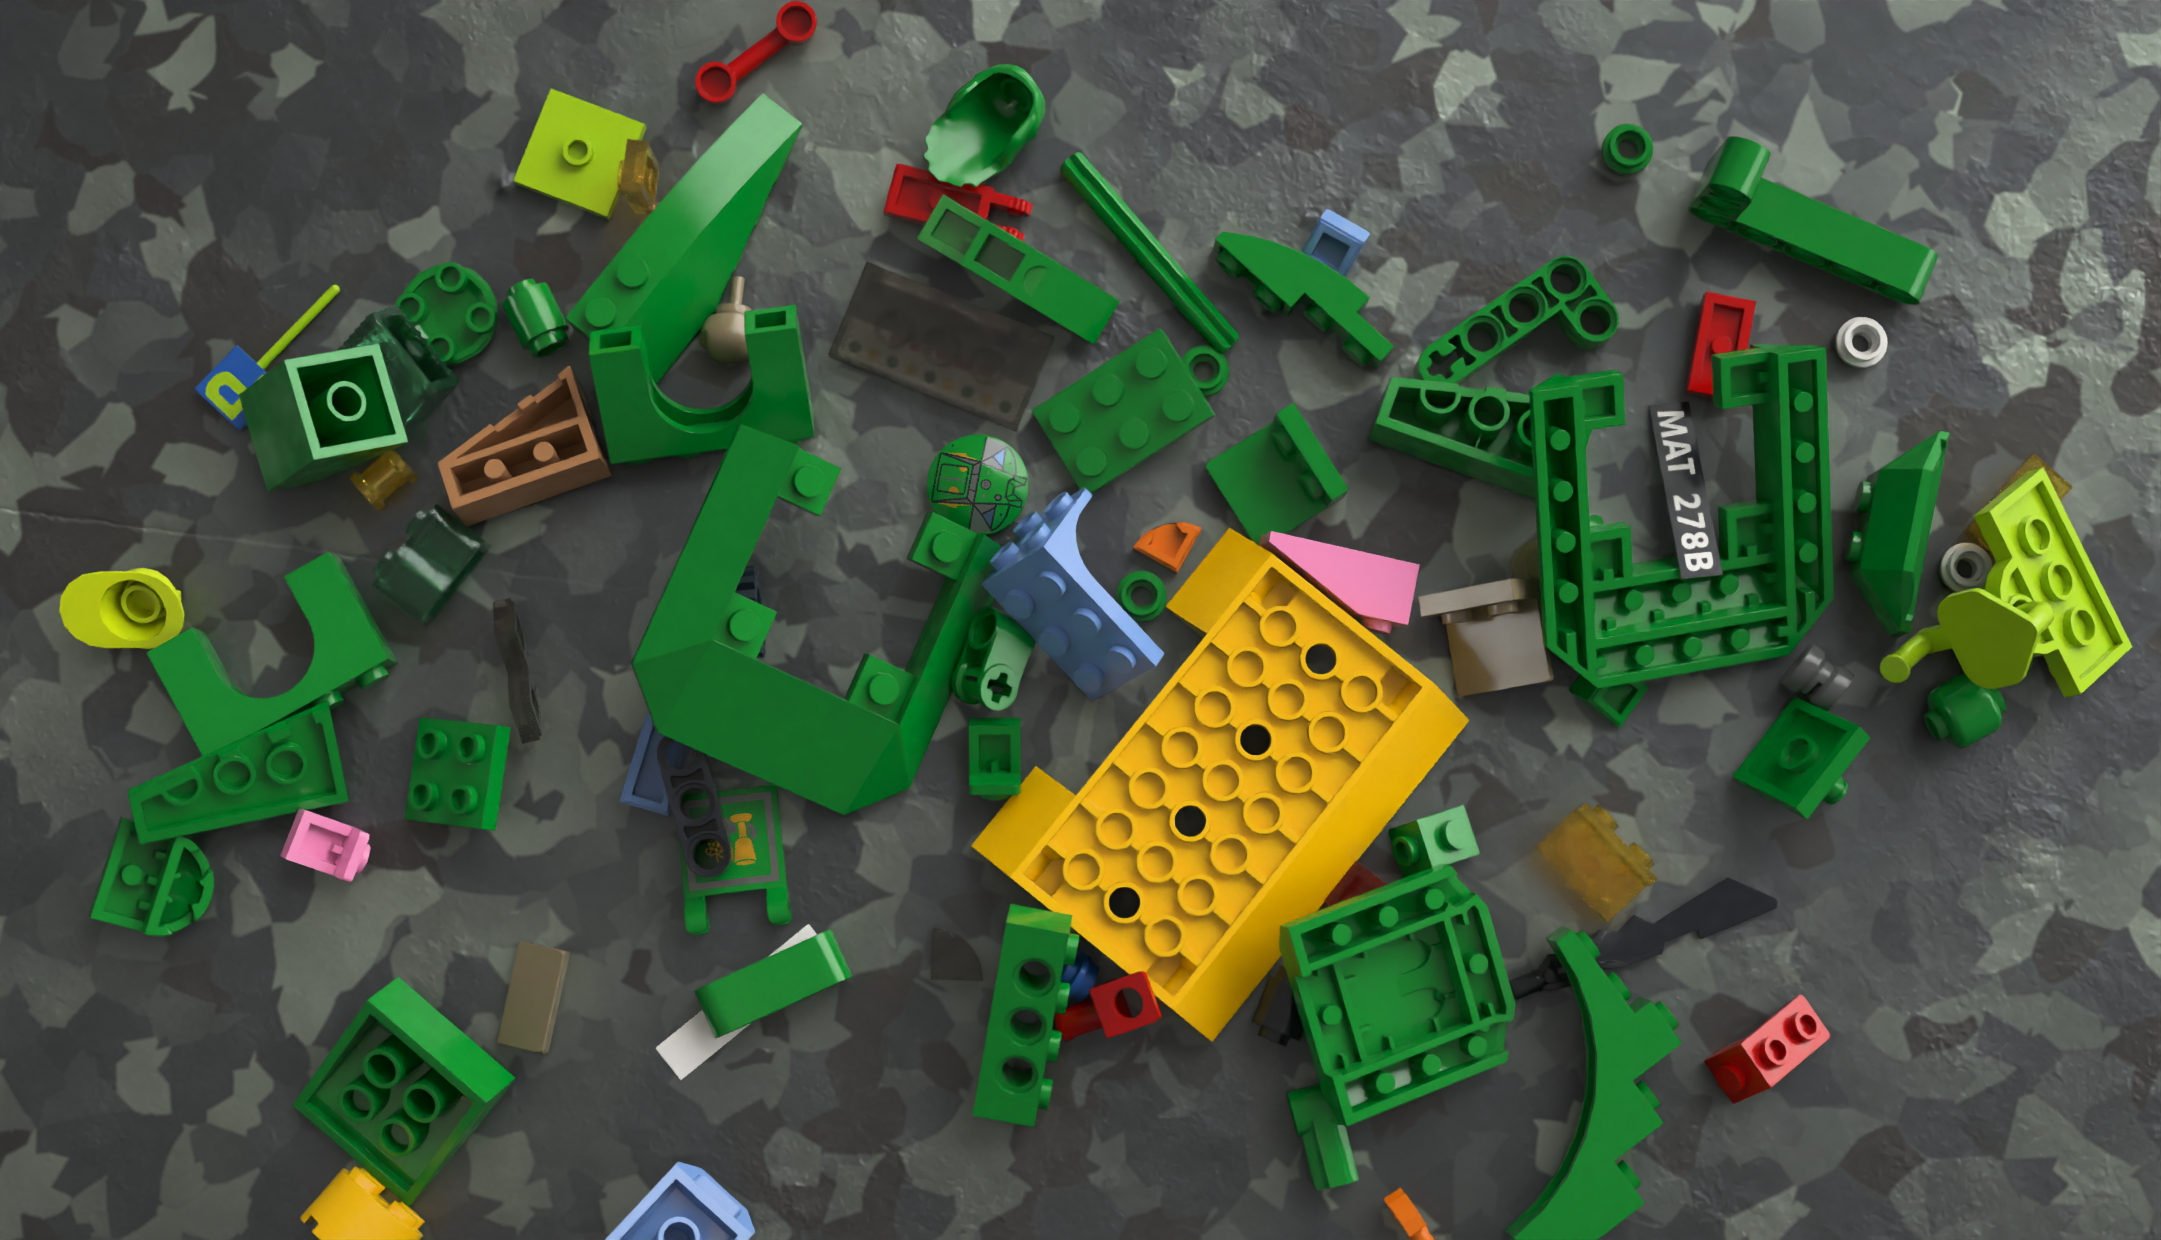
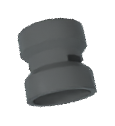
(1817, 678)

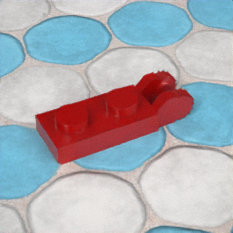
(917, 192)

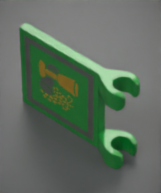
(758, 855)

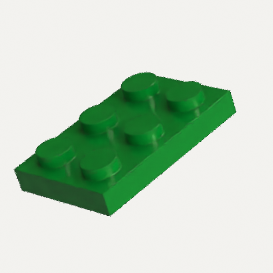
(1123, 412)

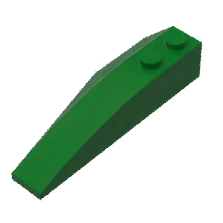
(692, 241)

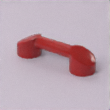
(794, 27)

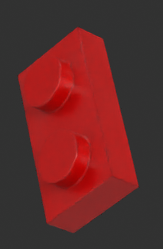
(1721, 328)

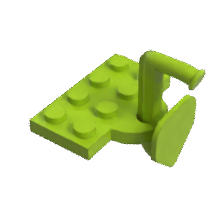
(2033, 604)

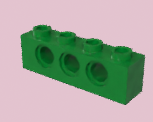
(1001, 1090)

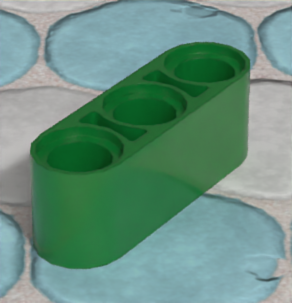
(773, 983)

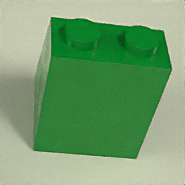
(322, 415)

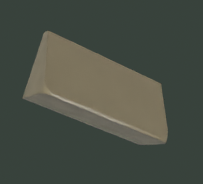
(533, 997)

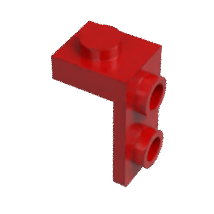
(1769, 1051)

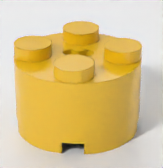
(355, 1211)

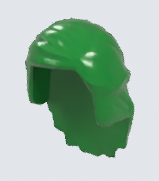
(985, 126)

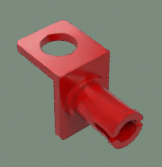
(1110, 1009)

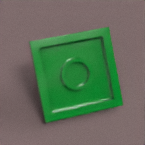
(1802, 758)

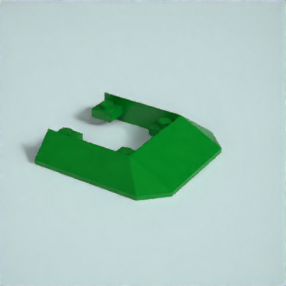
(1775, 552)
(705, 639)

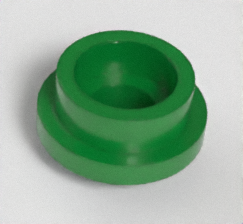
(1637, 138)
(1212, 358)
(1152, 584)

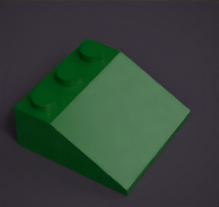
(402, 1090)

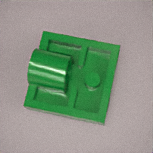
(457, 773)

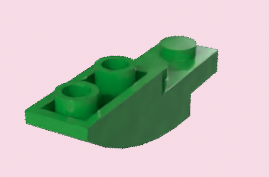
(1018, 269)
(1290, 277)

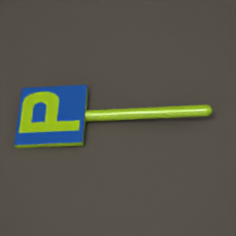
(240, 371)

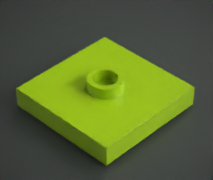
(577, 153)

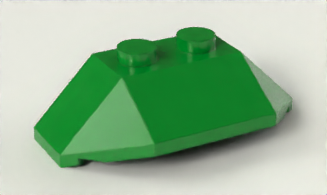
(1895, 531)

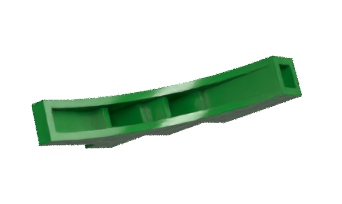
(1621, 1043)

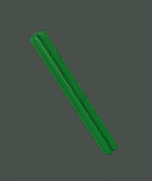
(1149, 253)

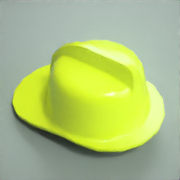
(122, 609)

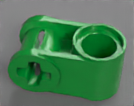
(995, 655)

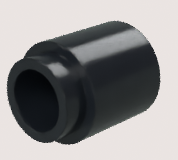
(1278, 1011)

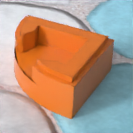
(1168, 544)

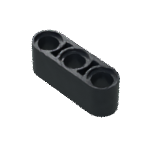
(694, 831)

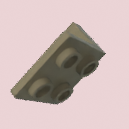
(1493, 634)

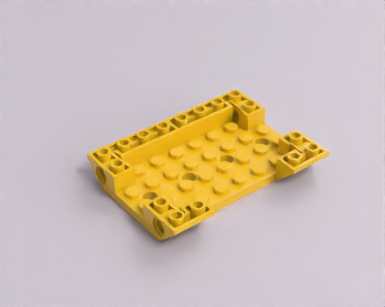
(1275, 822)

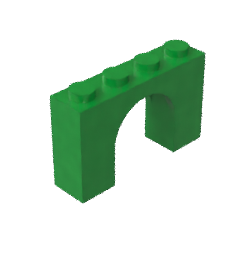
(648, 425)
(346, 654)

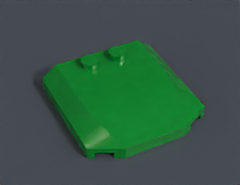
(1369, 987)

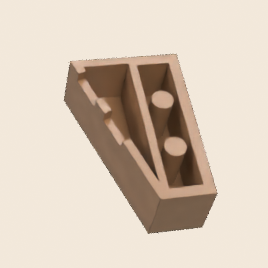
(528, 455)

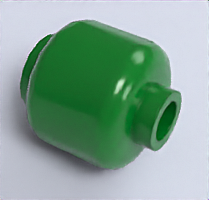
(1963, 712)

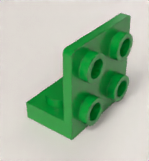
(1277, 476)

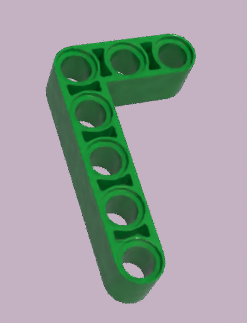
(1746, 204)

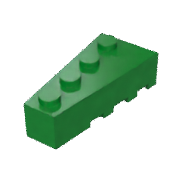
(1460, 429)

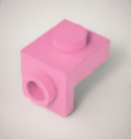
(326, 845)

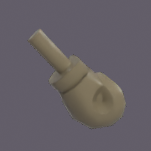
(724, 331)

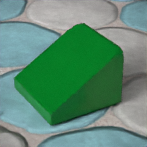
(1611, 702)

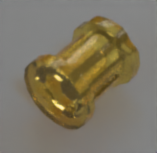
(383, 478)

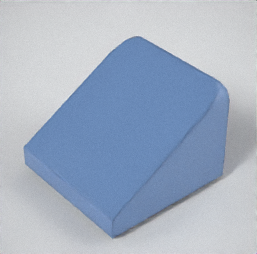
(1335, 242)

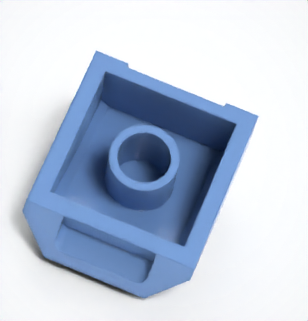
(686, 1207)

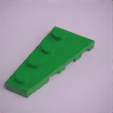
(245, 781)

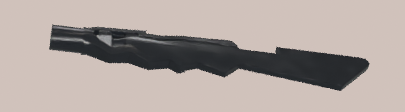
(1639, 939)

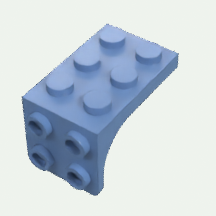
(1063, 606)

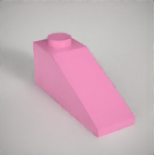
(1360, 583)

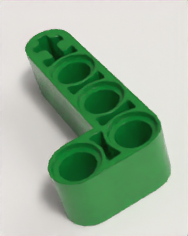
(1507, 332)

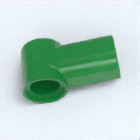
(1323, 1138)

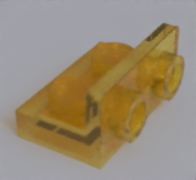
(1597, 860)

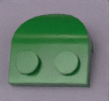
(152, 884)

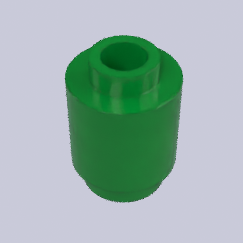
(536, 318)

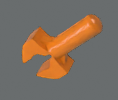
(1407, 1216)

